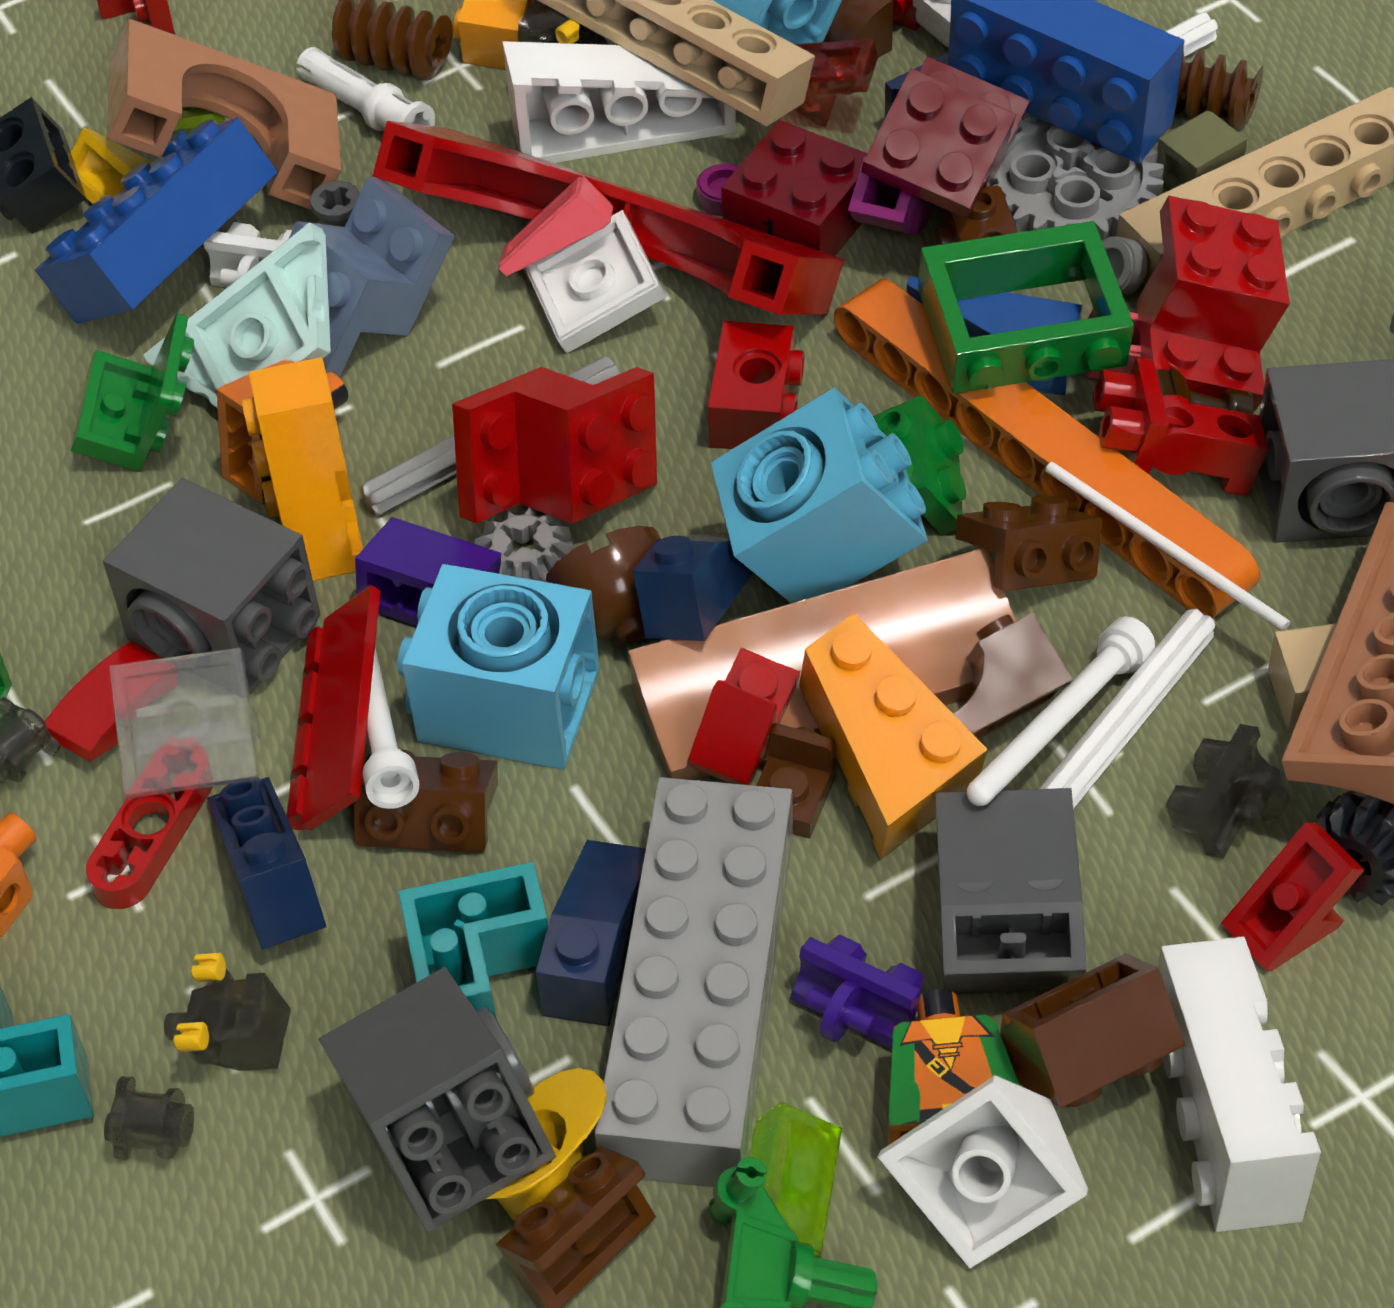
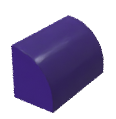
(407, 560)

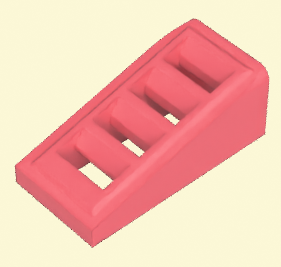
(567, 219)

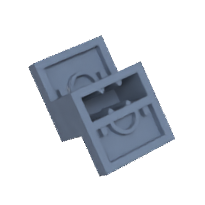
(378, 267)

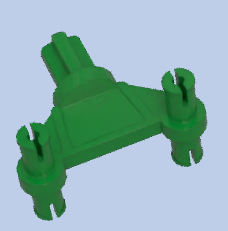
(766, 1259)

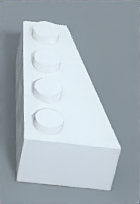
(602, 102)
(1234, 1103)

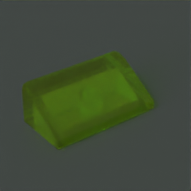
(800, 1168)

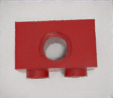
(752, 381)

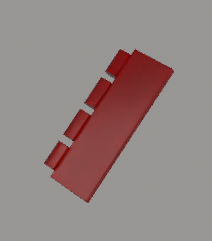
(334, 712)

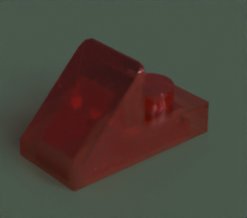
(837, 69)

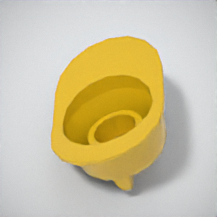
(567, 1111)

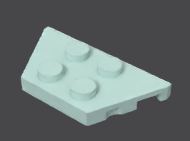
(262, 317)

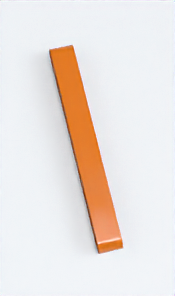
(1029, 432)

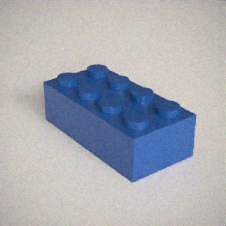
(1076, 65)
(155, 220)

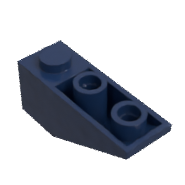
(266, 862)

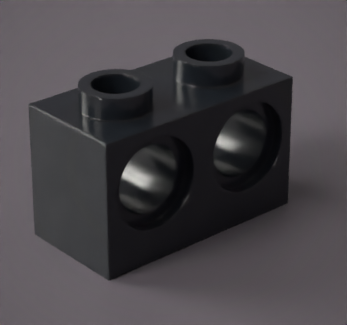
(35, 168)

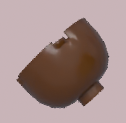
(610, 579)

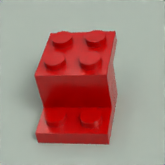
(1213, 296)
(555, 444)

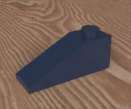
(687, 585)
(590, 934)

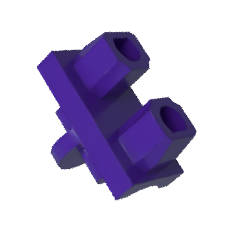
(853, 993)

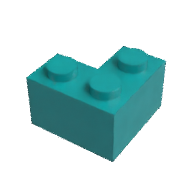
(476, 927)
(41, 1073)

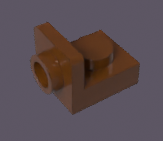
(806, 764)

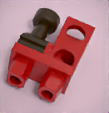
(1180, 429)

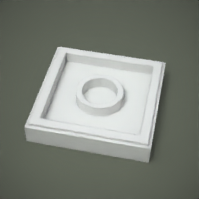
(595, 283)

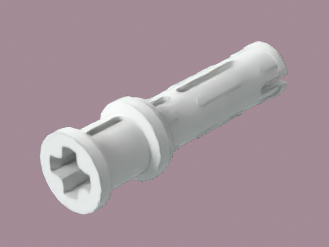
(374, 101)

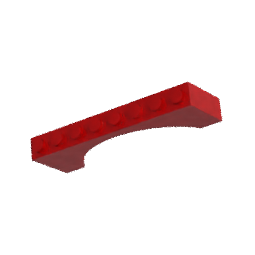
(728, 255)

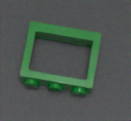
(1015, 264)

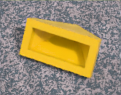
(102, 164)

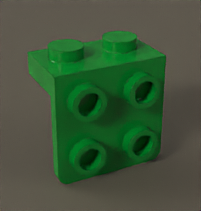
(128, 401)
(934, 456)

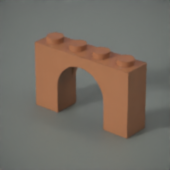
(161, 73)

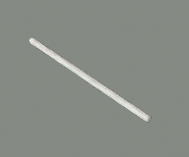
(1168, 546)

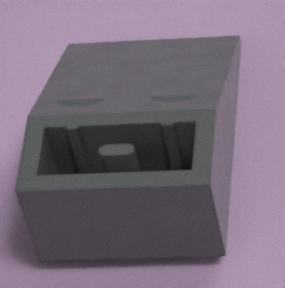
(1009, 891)

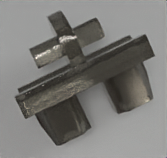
(1236, 791)

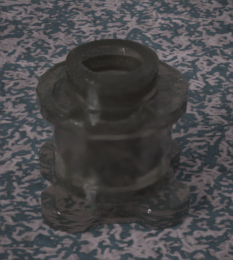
(21, 740)
(148, 1120)

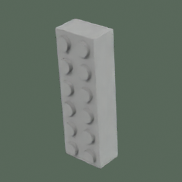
(698, 980)

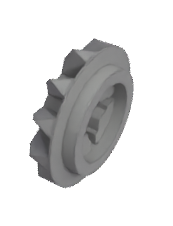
(550, 543)

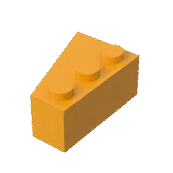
(305, 462)

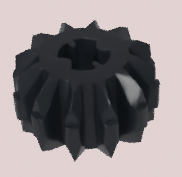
(1366, 832)

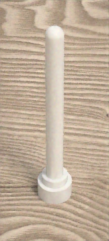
(1119, 651)
(389, 772)

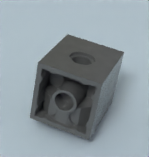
(1328, 448)
(213, 579)
(440, 1096)

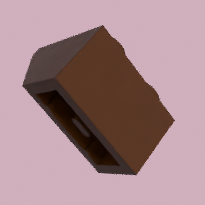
(1092, 1031)

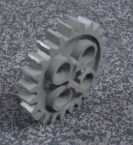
(1067, 180)

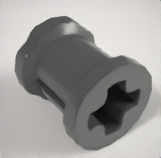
(334, 202)

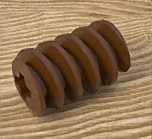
(391, 39)
(1217, 90)

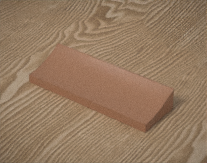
(919, 614)
(1349, 713)

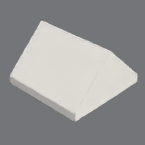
(988, 1168)

